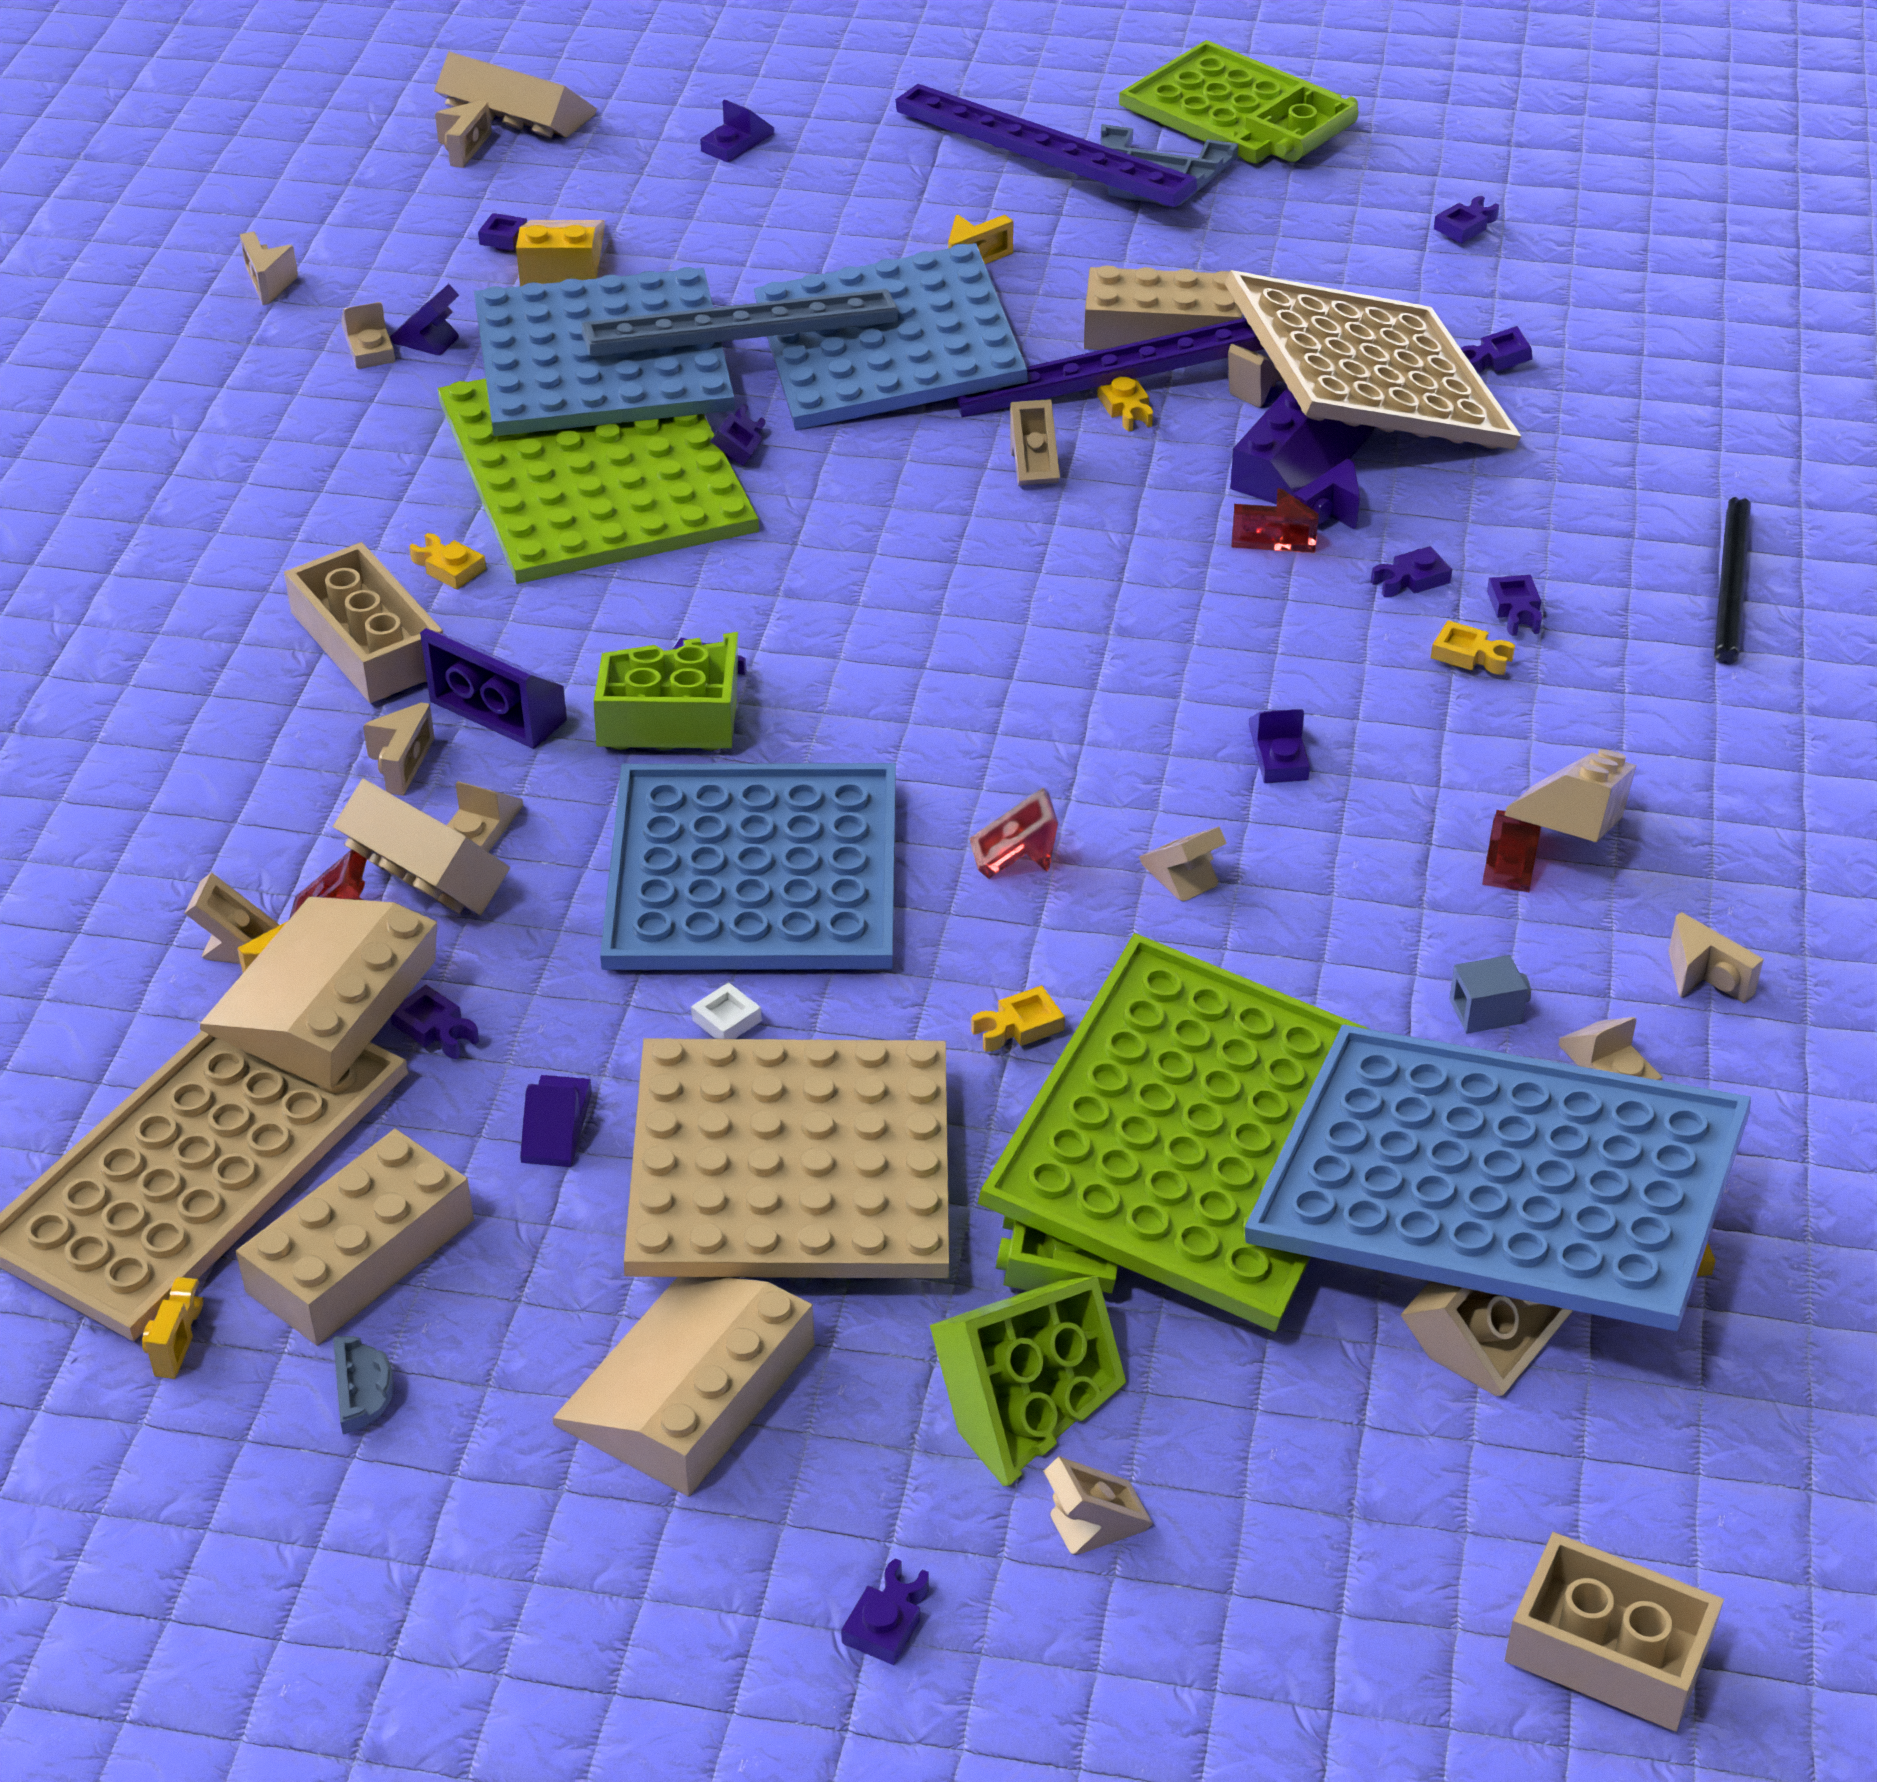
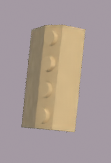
(325, 985)
(691, 1376)

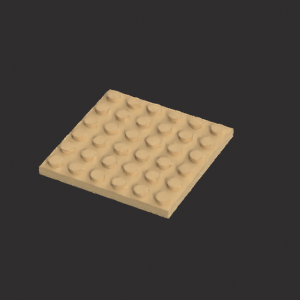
(1370, 361)
(790, 1159)

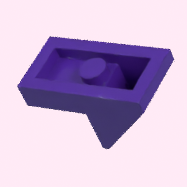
(738, 134)
(427, 326)
(1334, 495)
(1280, 745)
(554, 1119)

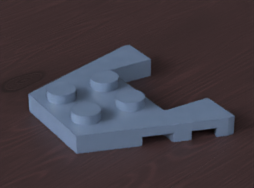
(1211, 161)

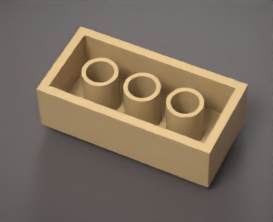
(1152, 303)
(361, 620)
(355, 1236)

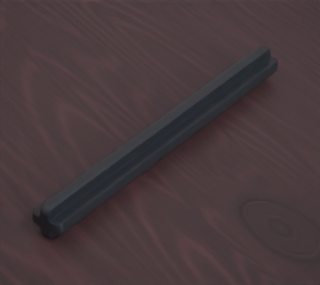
(1732, 581)

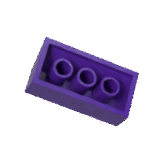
(1291, 450)

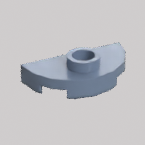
(363, 1382)

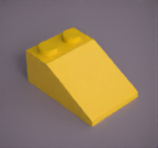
(559, 250)

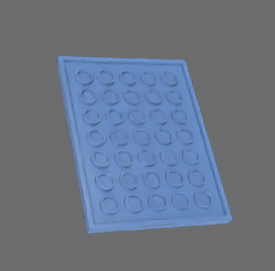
(1504, 1175)

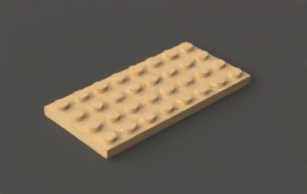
(179, 1176)

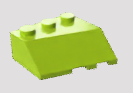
(668, 696)
(1028, 1370)

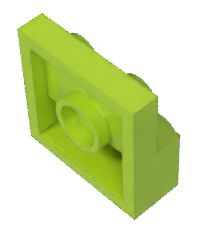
(1040, 1259)

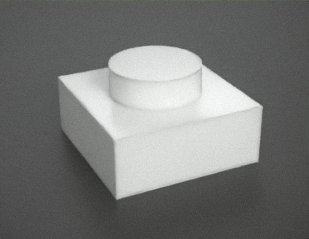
(726, 1013)

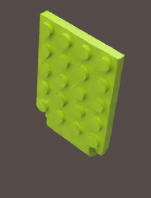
(1242, 102)

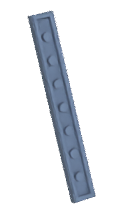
(739, 322)

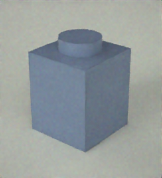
(1489, 993)

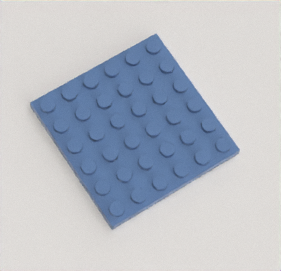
(943, 347)
(548, 381)
(752, 867)

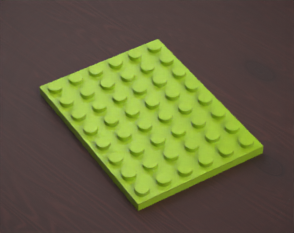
(596, 490)
(1170, 1127)

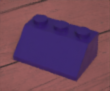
(491, 690)

